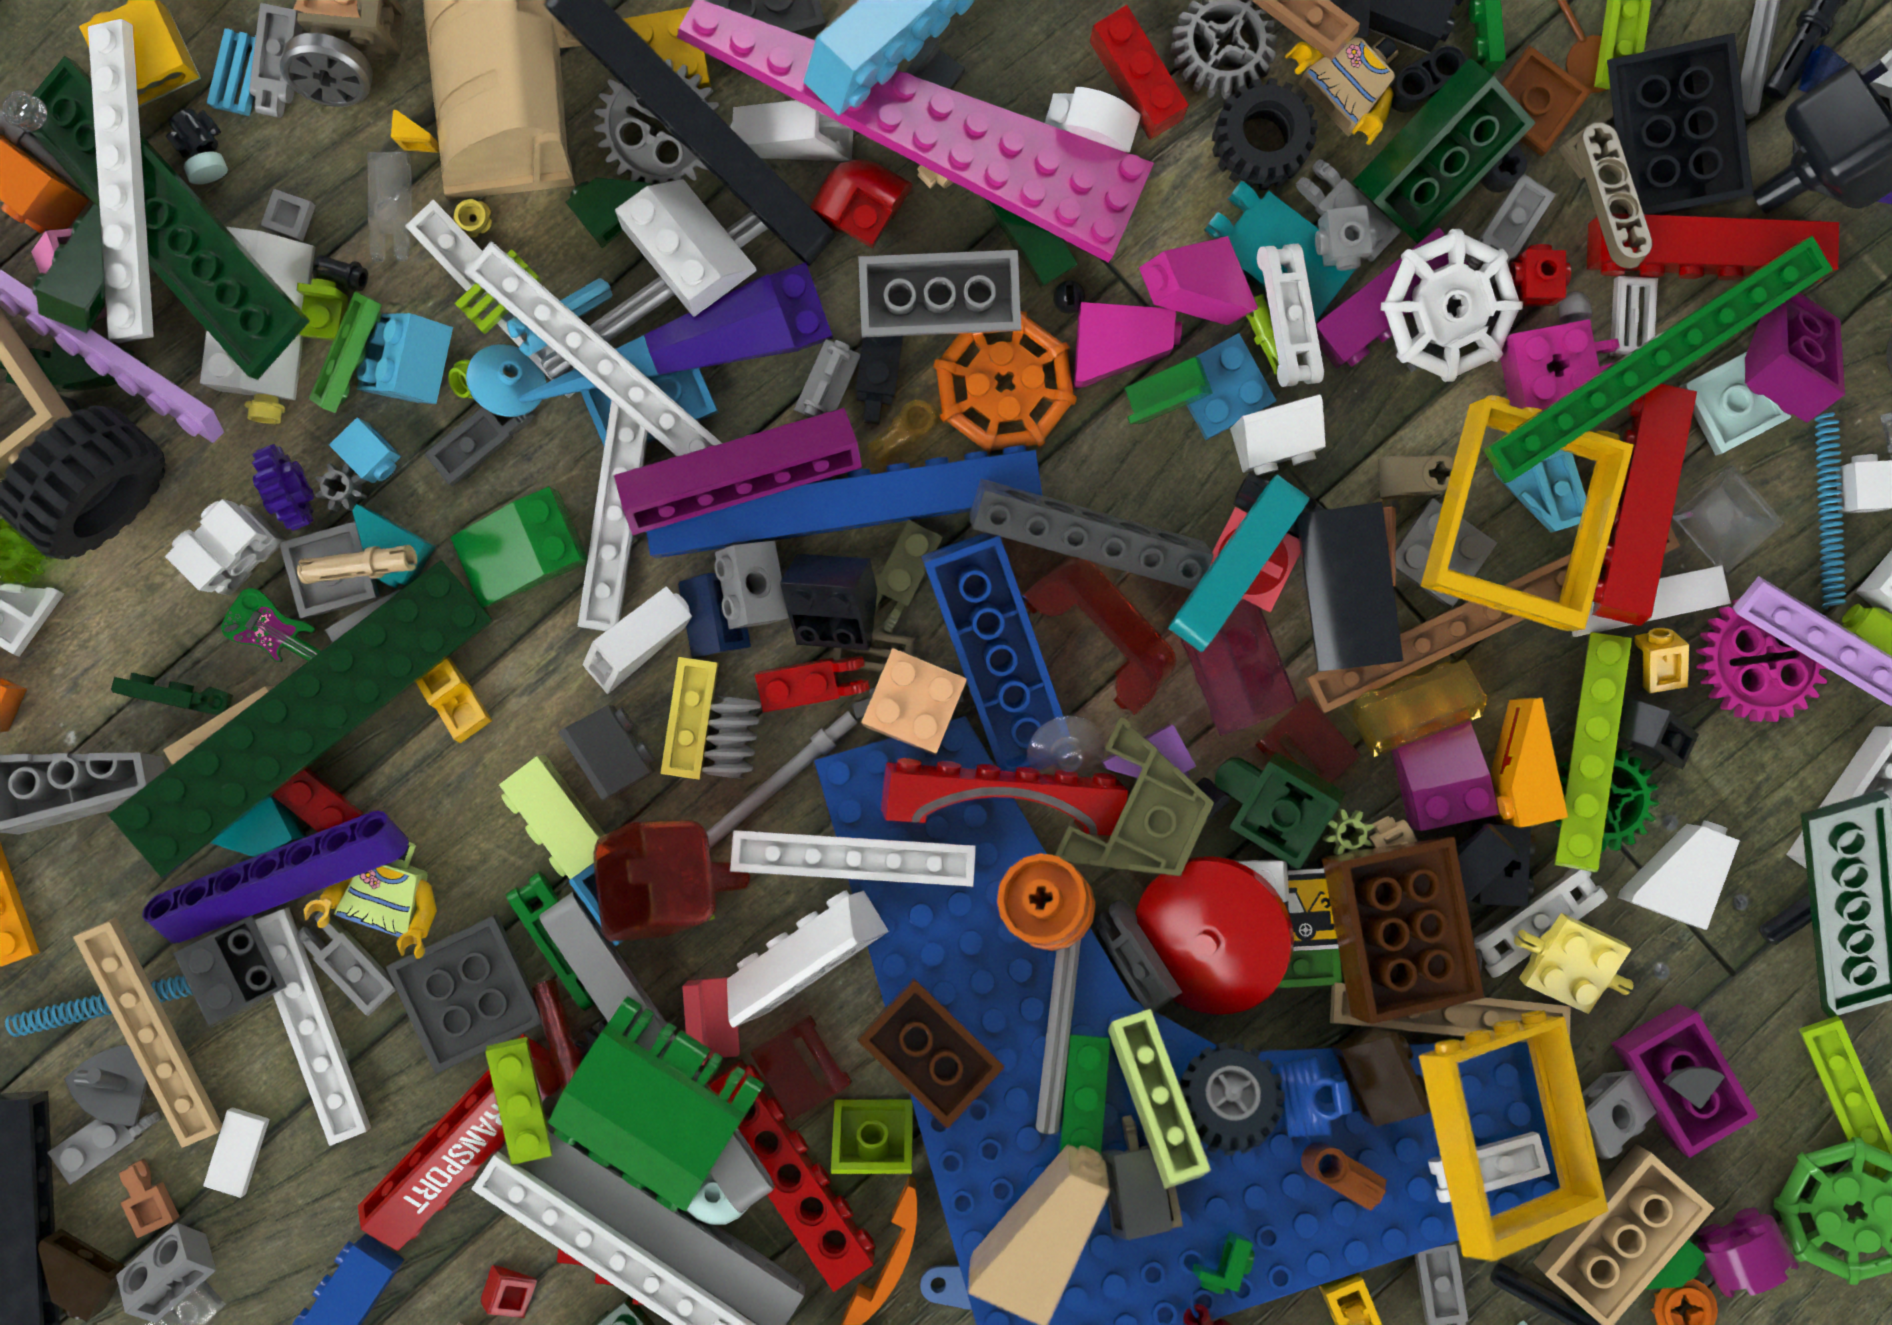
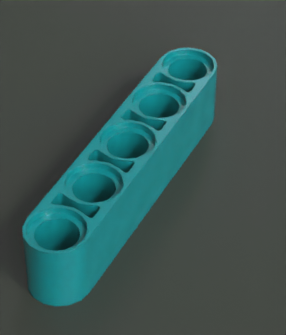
(1238, 563)

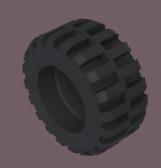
(81, 482)

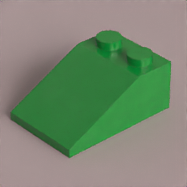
(519, 547)

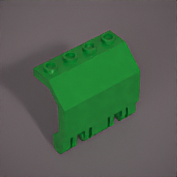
(649, 1109)

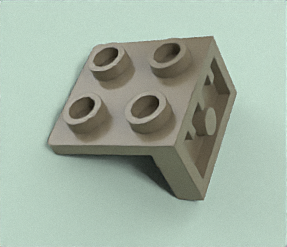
(374, 34)

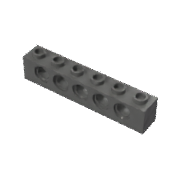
(1089, 534)

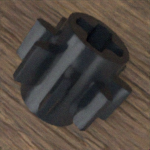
(193, 132)

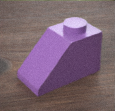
(1168, 744)

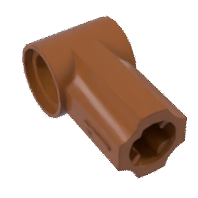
(1344, 1175)

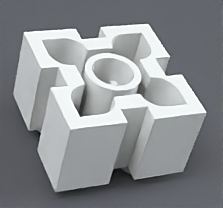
(224, 547)

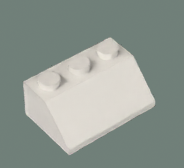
(684, 243)

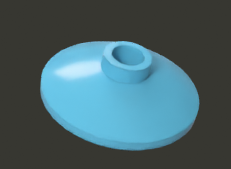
(496, 390)

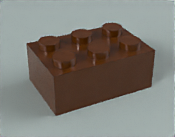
(930, 1052)

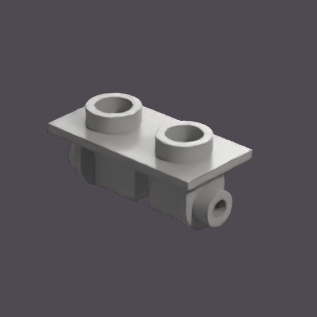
(828, 379)

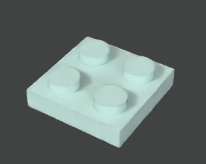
(1729, 409)

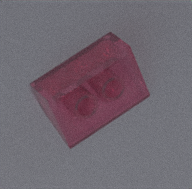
(1242, 672)

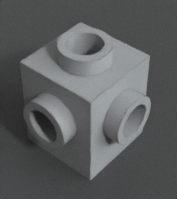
(1345, 237)

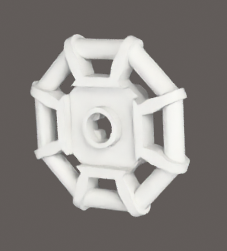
(1432, 297)

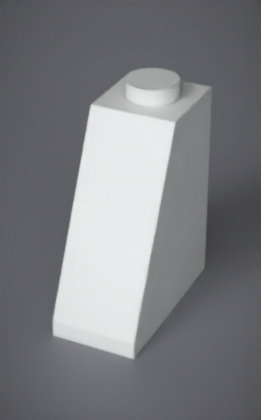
(792, 132)
(636, 638)
(1685, 875)

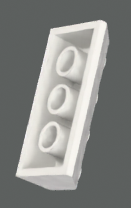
(287, 264)
(803, 956)

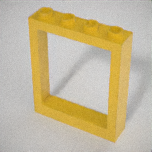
(1592, 535)
(1568, 1129)

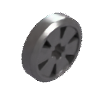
(326, 70)

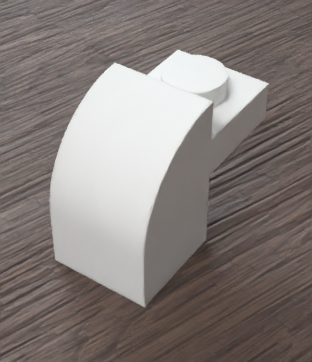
(1095, 117)

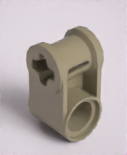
(1409, 476)

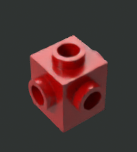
(1541, 275)

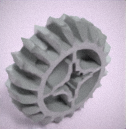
(1213, 34)

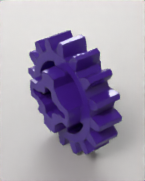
(283, 487)

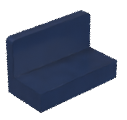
(708, 627)

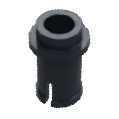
(350, 275)

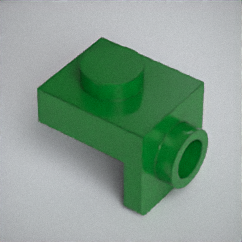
(1235, 1261)

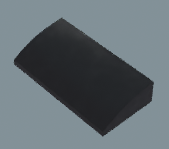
(1349, 587)

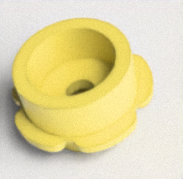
(472, 207)
(265, 409)

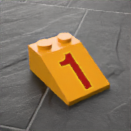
(1526, 768)

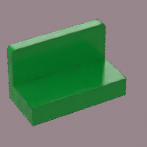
(1167, 391)

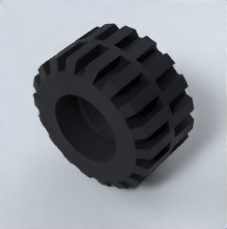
(1269, 103)

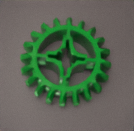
(1636, 793)

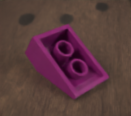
(1797, 358)
(1444, 779)

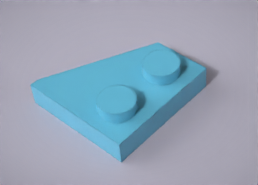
(1551, 491)

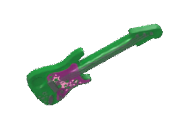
(259, 623)

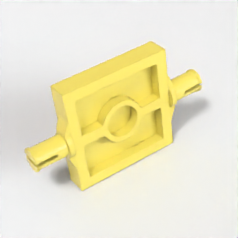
(1574, 963)

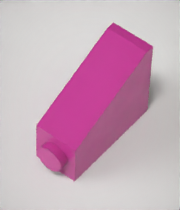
(1200, 281)
(1121, 339)

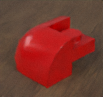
(860, 199)

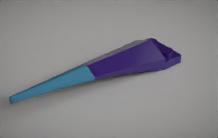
(755, 321)

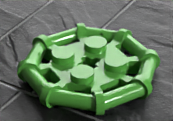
(1826, 1206)

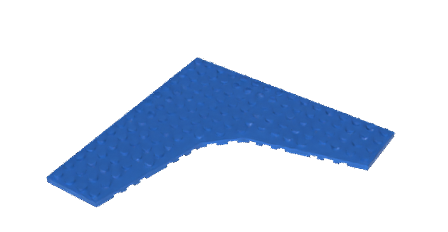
(994, 1153)

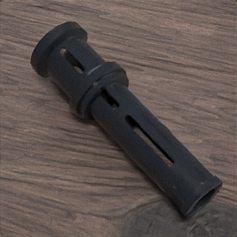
(1811, 24)

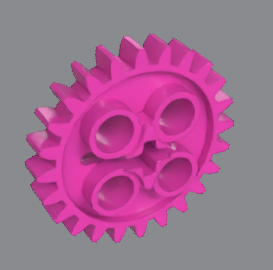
(1767, 693)

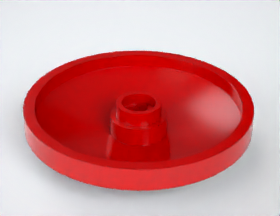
(1218, 934)

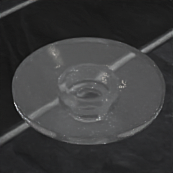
(1064, 738)

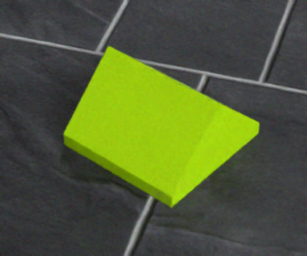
(872, 1136)

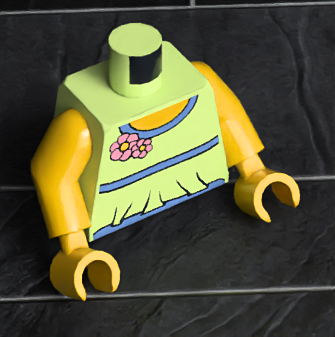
(386, 899)

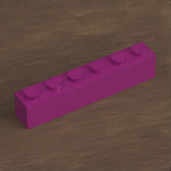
(738, 471)

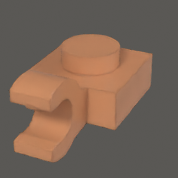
(147, 1205)

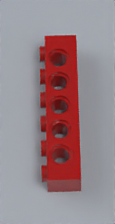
(835, 1262)

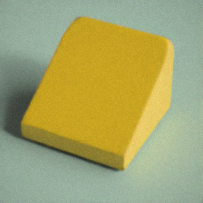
(411, 136)

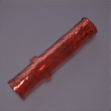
(564, 1054)

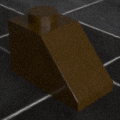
(78, 1275)

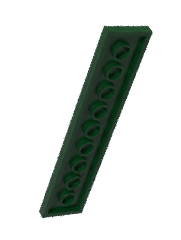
(184, 238)
(299, 720)

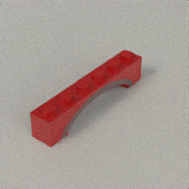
(917, 790)

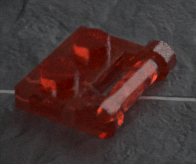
(1314, 737)
(789, 1073)

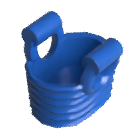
(1302, 1109)

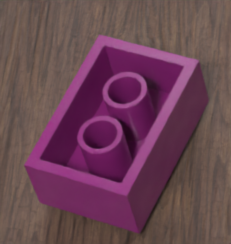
(1677, 1042)

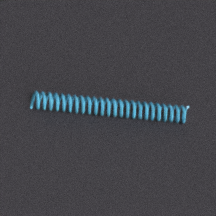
(1824, 520)
(160, 991)

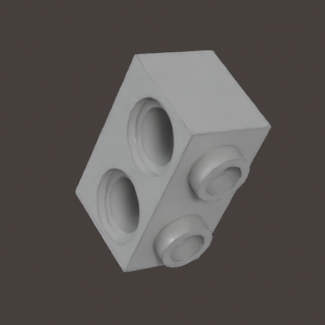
(165, 1273)

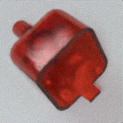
(658, 879)

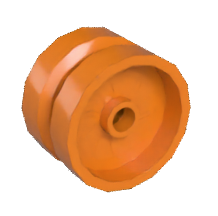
(1023, 895)

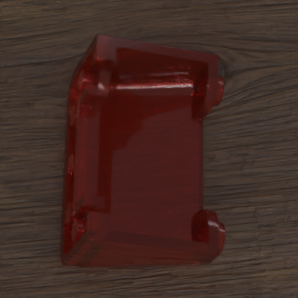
(1148, 654)

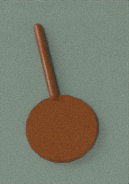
(1584, 54)

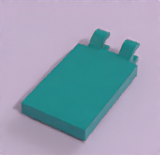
(1276, 224)

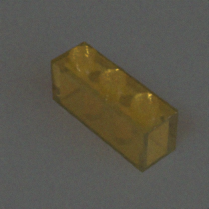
(1419, 707)

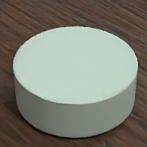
(205, 167)

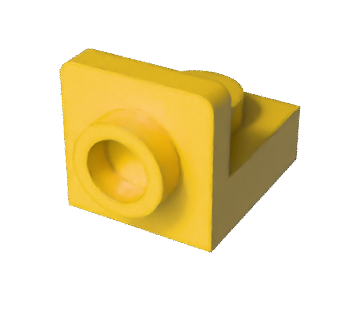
(1663, 660)

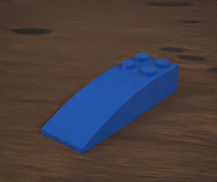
(994, 644)

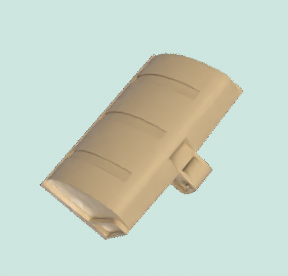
(498, 96)

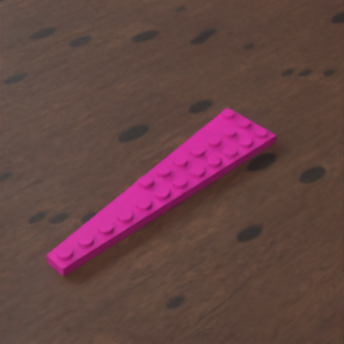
(1010, 159)

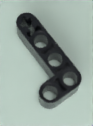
(1428, 81)

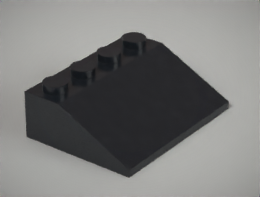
(1683, 125)

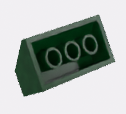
(1444, 150)

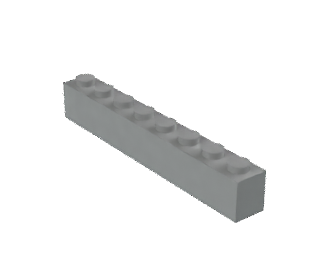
(692, 1248)

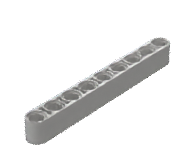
(608, 983)

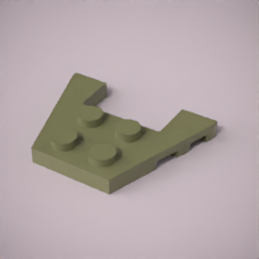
(1157, 820)

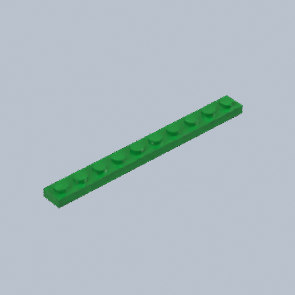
(1657, 360)

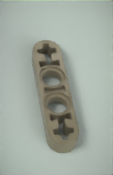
(1620, 194)

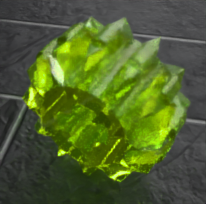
(18, 556)

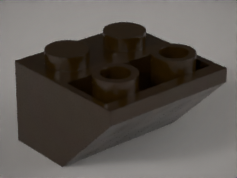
(1382, 1076)

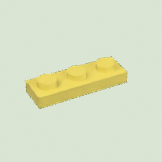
(689, 718)

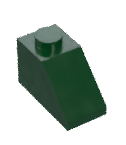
(596, 204)

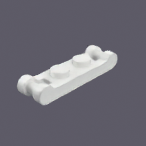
(1291, 314)
(1538, 918)

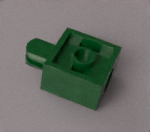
(1281, 806)

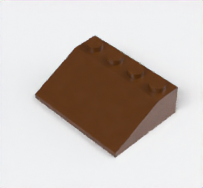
(1402, 929)

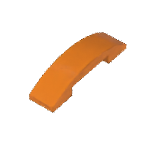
(867, 1300)

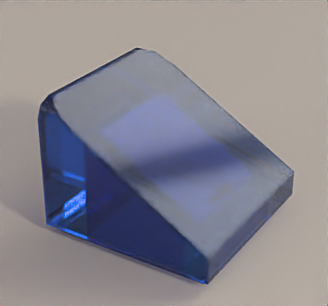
(1820, 65)

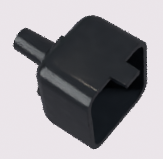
(1838, 143)

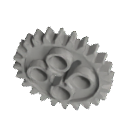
(644, 157)

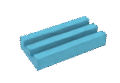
(222, 71)

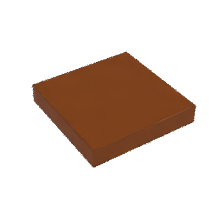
(1546, 95)

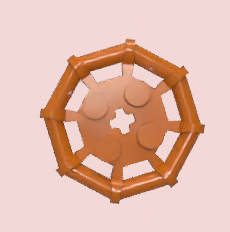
(1008, 405)

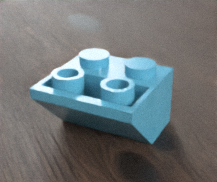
(405, 358)

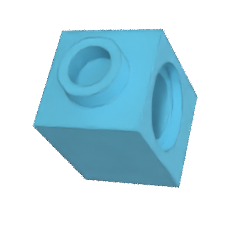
(366, 451)

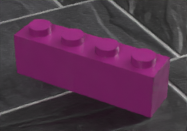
(1360, 319)

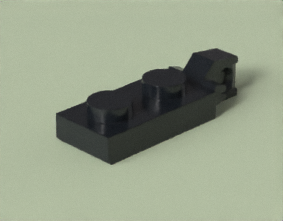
(878, 374)

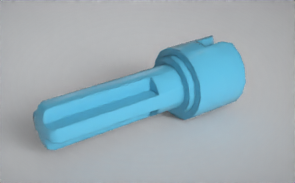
(578, 302)

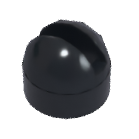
(1060, 297)

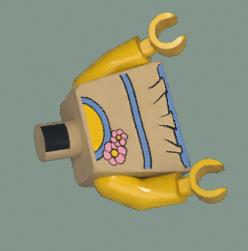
(1352, 86)

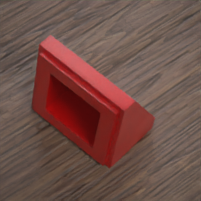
(507, 1292)

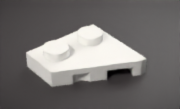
(23, 614)

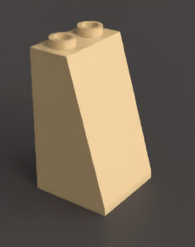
(1041, 1237)

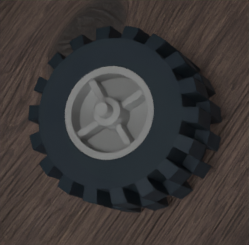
(1232, 1098)

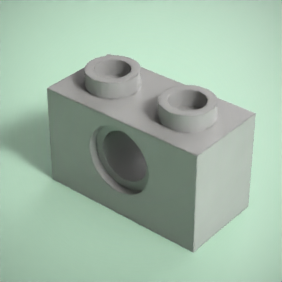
(760, 566)
(1616, 1111)

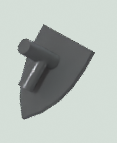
(109, 1086)

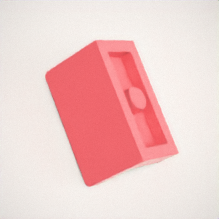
(708, 1016)

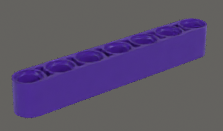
(276, 877)

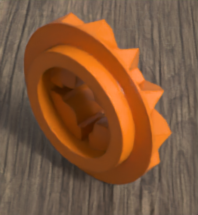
(1695, 1294)

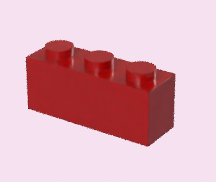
(1138, 72)

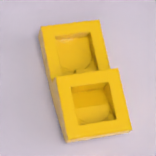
(454, 700)

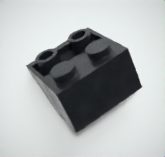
(831, 601)

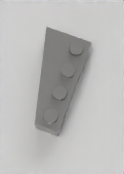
(67, 786)

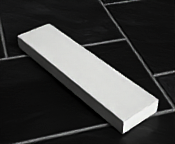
(1674, 597)

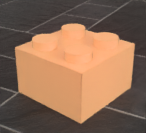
(914, 701)

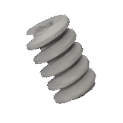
(732, 737)

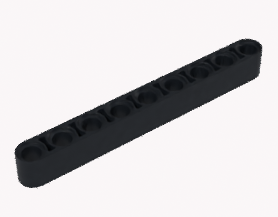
(694, 124)

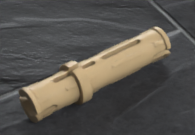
(371, 562)

